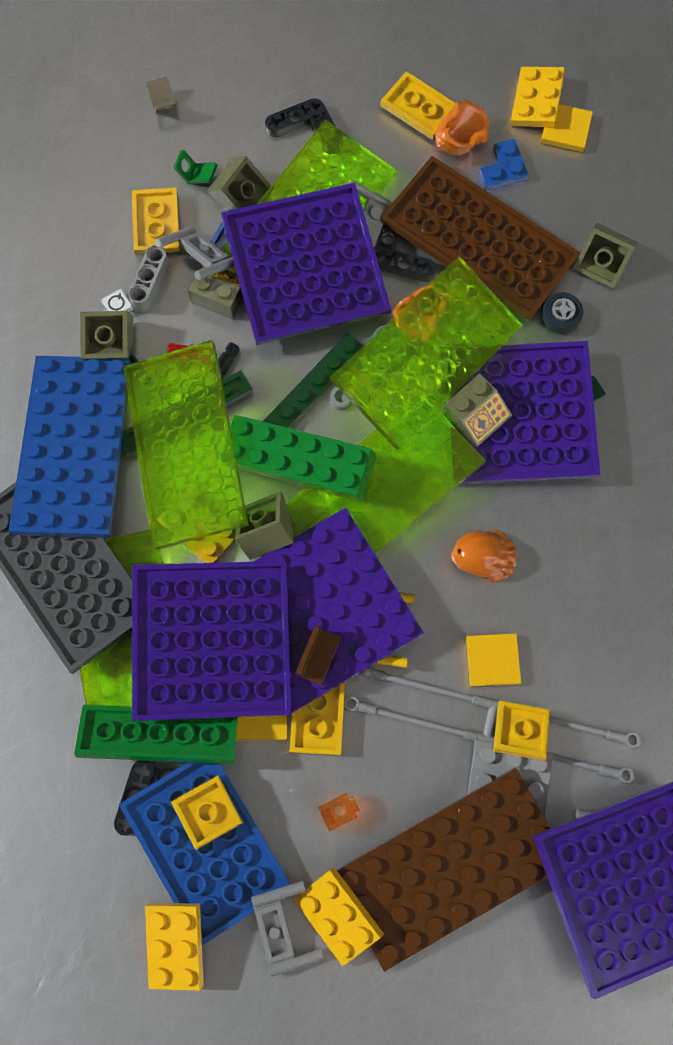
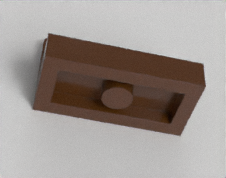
(318, 656)

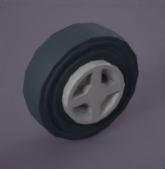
(568, 306)

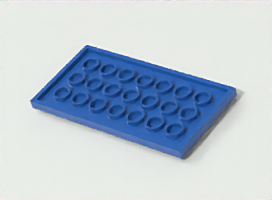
(70, 448)

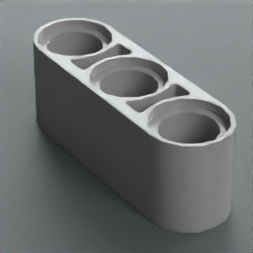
(147, 269)

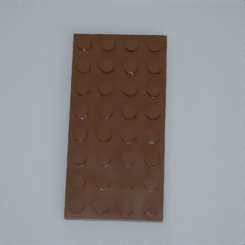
(504, 248)
(449, 867)

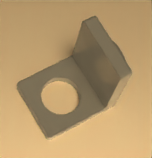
(161, 94)

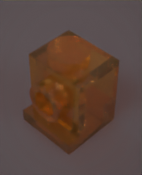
(328, 811)

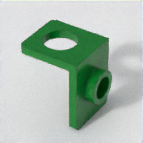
(196, 172)

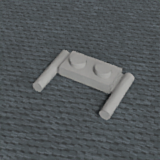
(373, 210)
(199, 248)
(275, 932)

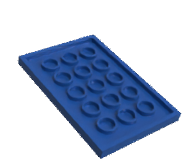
(216, 875)

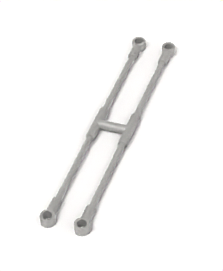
(488, 734)

